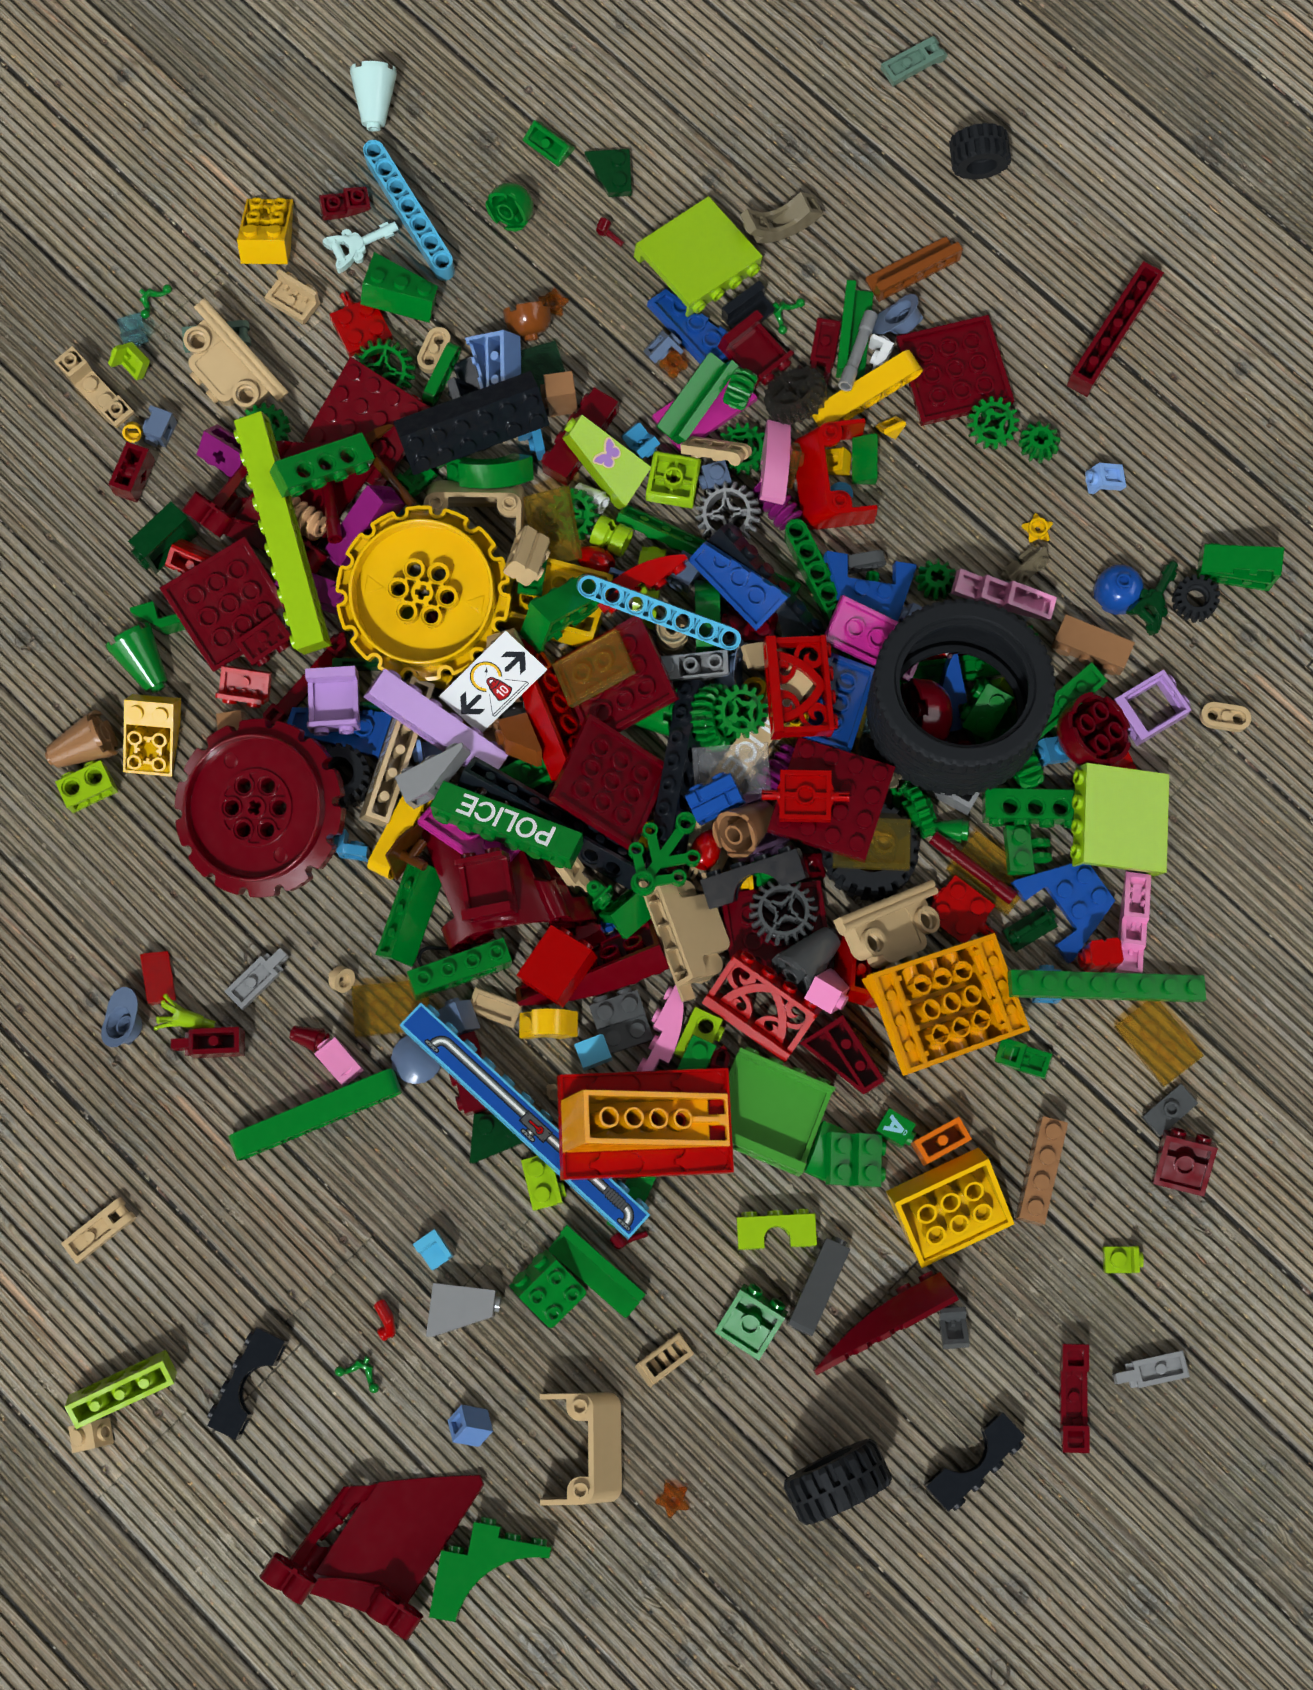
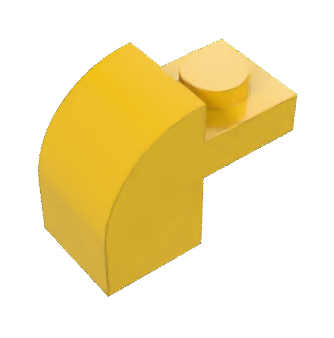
(548, 1023)

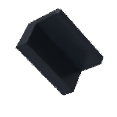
(746, 304)

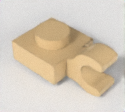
(574, 877)

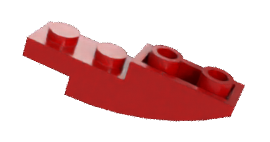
(650, 573)

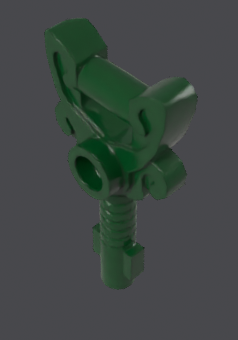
(1154, 601)

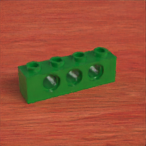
(352, 448)
(1020, 799)
(459, 969)

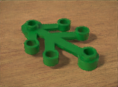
(662, 857)

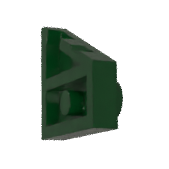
(612, 170)
(490, 1138)

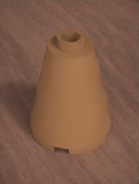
(83, 742)
(742, 828)

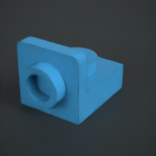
(535, 443)
(354, 851)

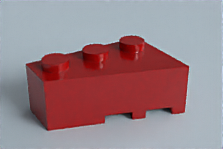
(852, 972)

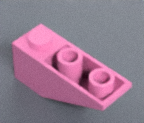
(338, 1061)

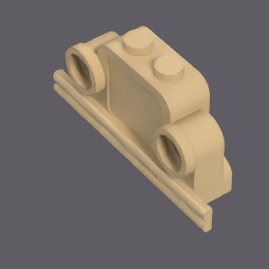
(227, 363)
(891, 927)
(688, 934)

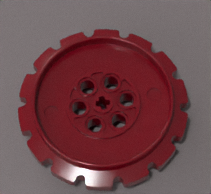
(300, 835)

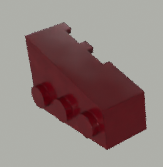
(845, 1054)

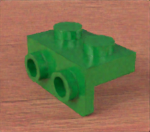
(527, 773)

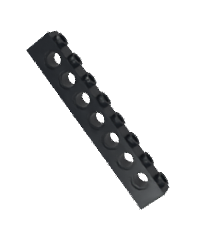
(677, 773)
(597, 849)

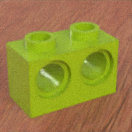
(88, 792)
(692, 1028)

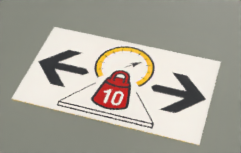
(493, 682)

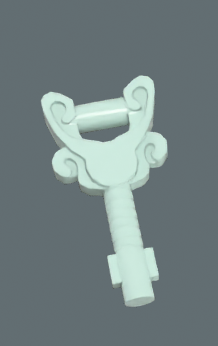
(355, 244)

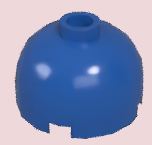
(1117, 588)

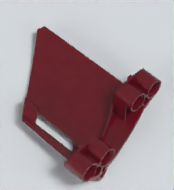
(238, 518)
(535, 898)
(381, 1548)

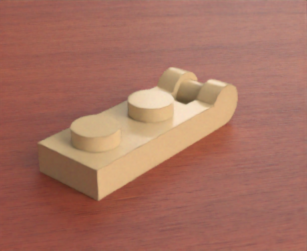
(716, 449)
(98, 1231)

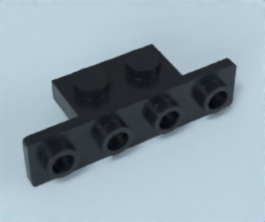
(466, 380)

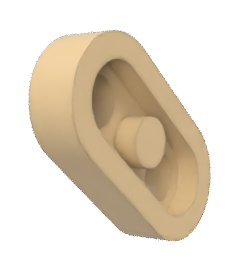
(431, 350)
(1224, 716)

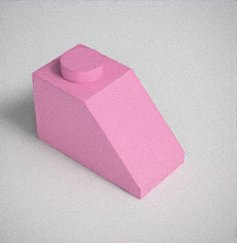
(828, 991)

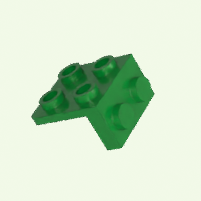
(984, 708)
(548, 1289)

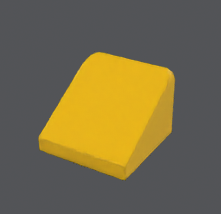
(838, 461)

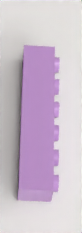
(429, 719)

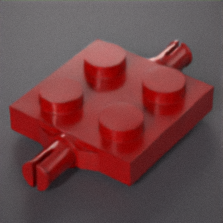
(358, 325)
(805, 796)
(962, 910)

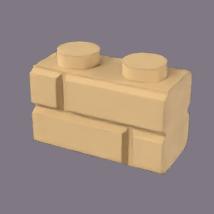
(527, 556)

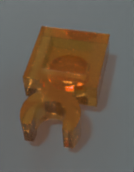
(796, 461)

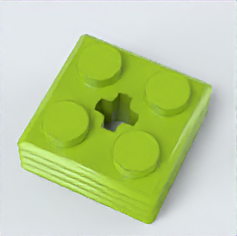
(669, 465)

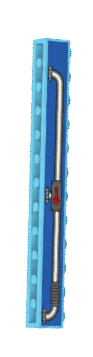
(517, 1113)

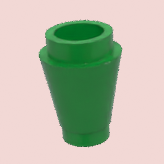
(954, 830)

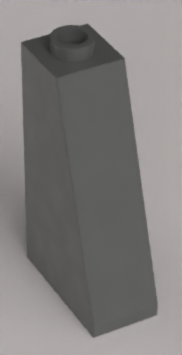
(818, 1286)

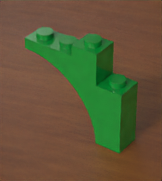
(462, 1570)

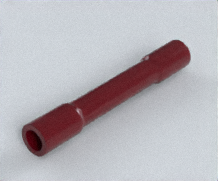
(332, 521)
(950, 850)

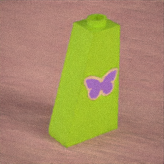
(606, 460)

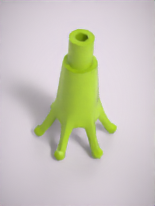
(181, 1017)

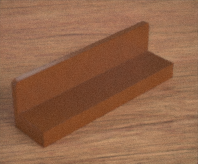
(913, 268)

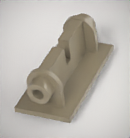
(1033, 560)

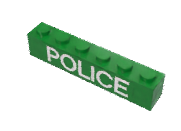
(506, 825)

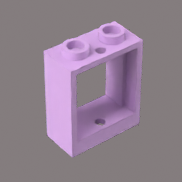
(1168, 687)

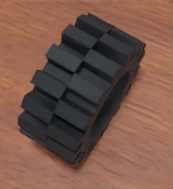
(1204, 587)

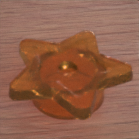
(554, 296)
(678, 1494)

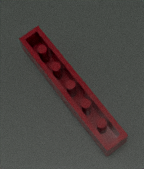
(1115, 329)

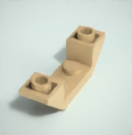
(92, 388)

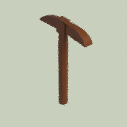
(371, 437)

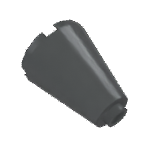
(807, 958)

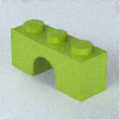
(799, 1227)

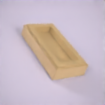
(495, 1008)

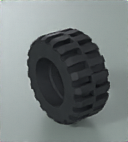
(878, 883)
(837, 1481)

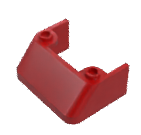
(818, 503)

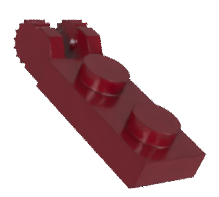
(825, 345)

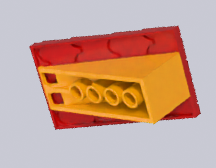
(644, 1124)

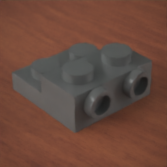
(621, 1020)

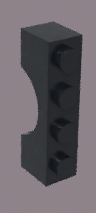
(724, 887)
(231, 1413)
(999, 1439)

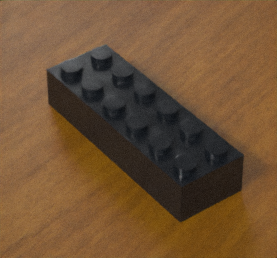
(472, 422)

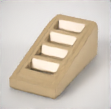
(646, 1373)

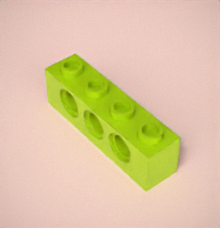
(120, 1389)

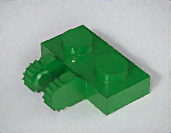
(1019, 850)

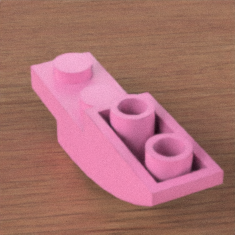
(668, 1023)

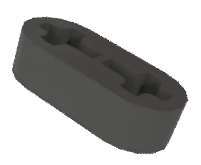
(866, 561)

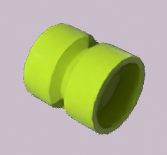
(612, 536)

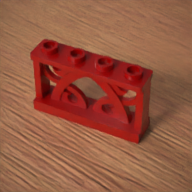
(777, 711)
(743, 1020)

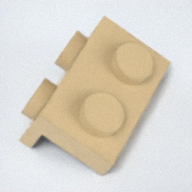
(293, 297)

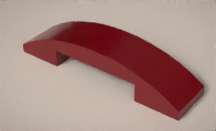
(1074, 1398)

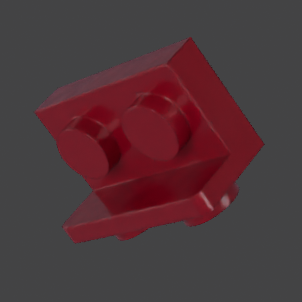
(264, 640)

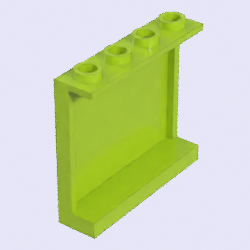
(700, 255)
(1120, 818)

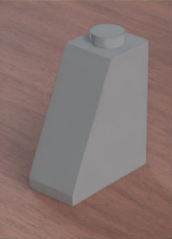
(459, 1307)

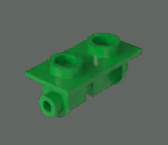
(599, 895)

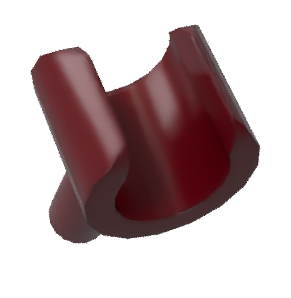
(603, 230)
(620, 1241)

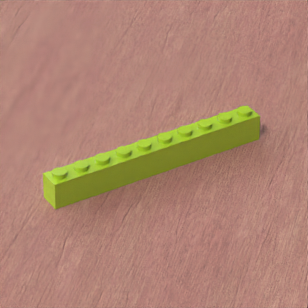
(282, 535)

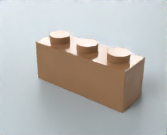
(1092, 645)

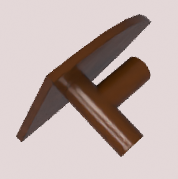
(407, 850)

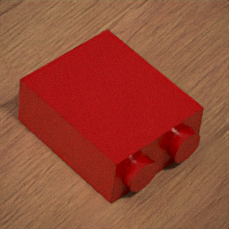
(557, 965)

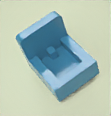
(640, 441)
(1050, 752)

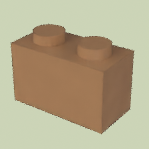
(559, 393)

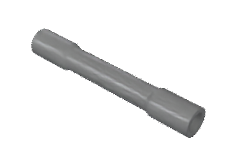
(851, 369)

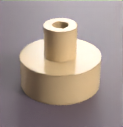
(341, 979)

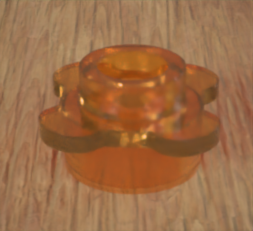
(673, 357)

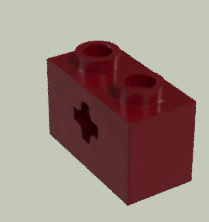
(131, 472)

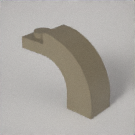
(784, 221)

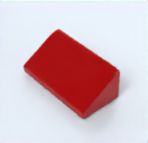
(157, 977)

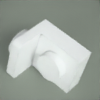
(883, 350)

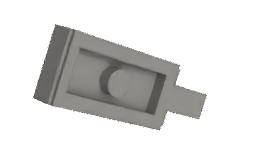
(256, 978)
(1153, 1370)

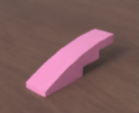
(775, 462)
(1011, 596)
(1133, 921)

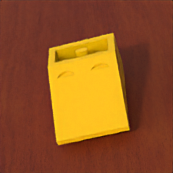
(266, 231)
(151, 734)

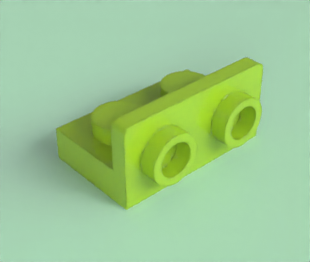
(542, 1184)

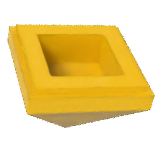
(891, 427)

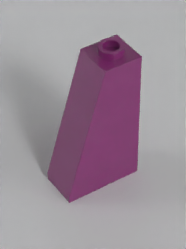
(370, 505)

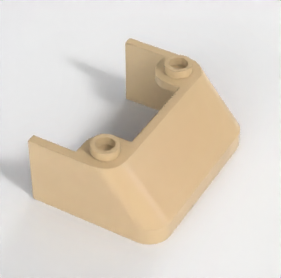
(447, 494)
(604, 1448)

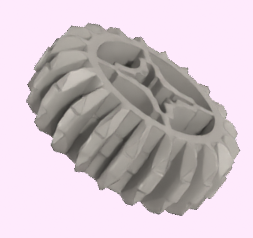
(738, 512)

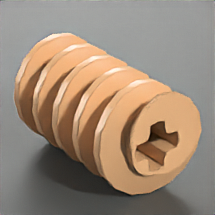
(309, 520)

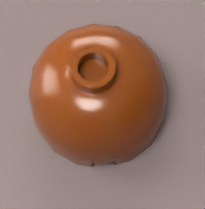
(528, 319)

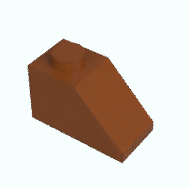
(519, 739)

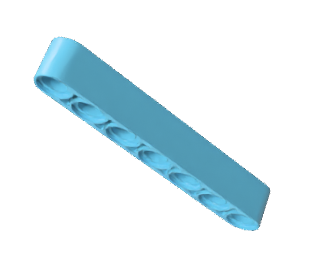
(405, 200)
(669, 618)

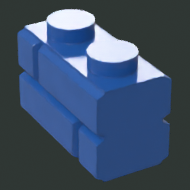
(714, 798)

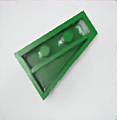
(397, 290)
(1241, 565)
(555, 612)

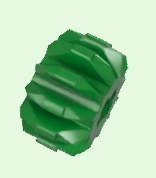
(740, 388)
(1043, 434)
(930, 573)
(1030, 775)

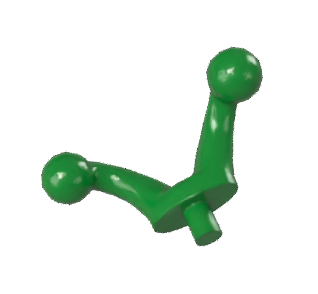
(152, 293)
(782, 329)
(373, 1387)

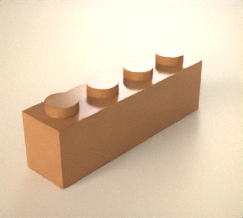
(1041, 1171)

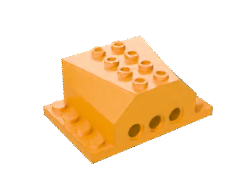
(947, 1003)

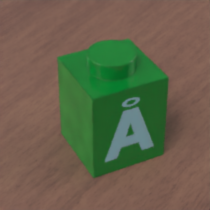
(896, 1129)

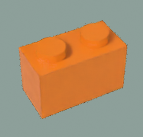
(941, 1141)

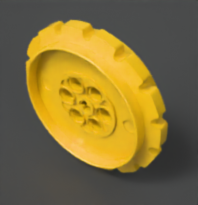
(385, 560)

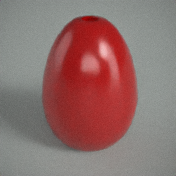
(596, 558)
(707, 848)

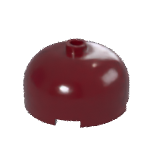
(928, 706)
(1093, 730)

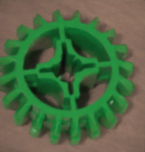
(386, 349)
(702, 717)

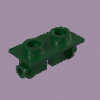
(1030, 928)

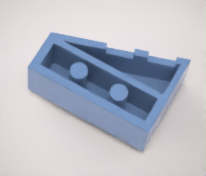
(495, 356)

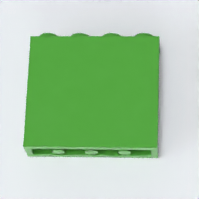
(775, 1110)

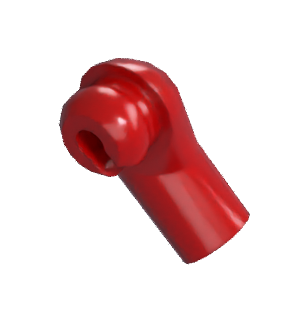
(387, 1319)

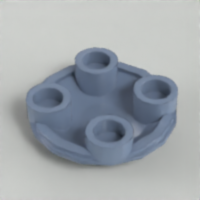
(412, 1062)

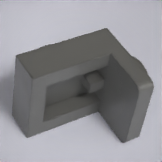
(953, 1327)

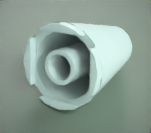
(373, 92)

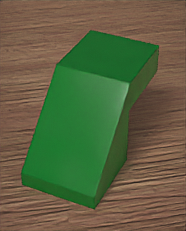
(150, 613)

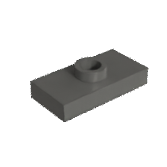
(1169, 1110)

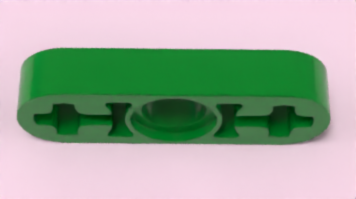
(441, 374)

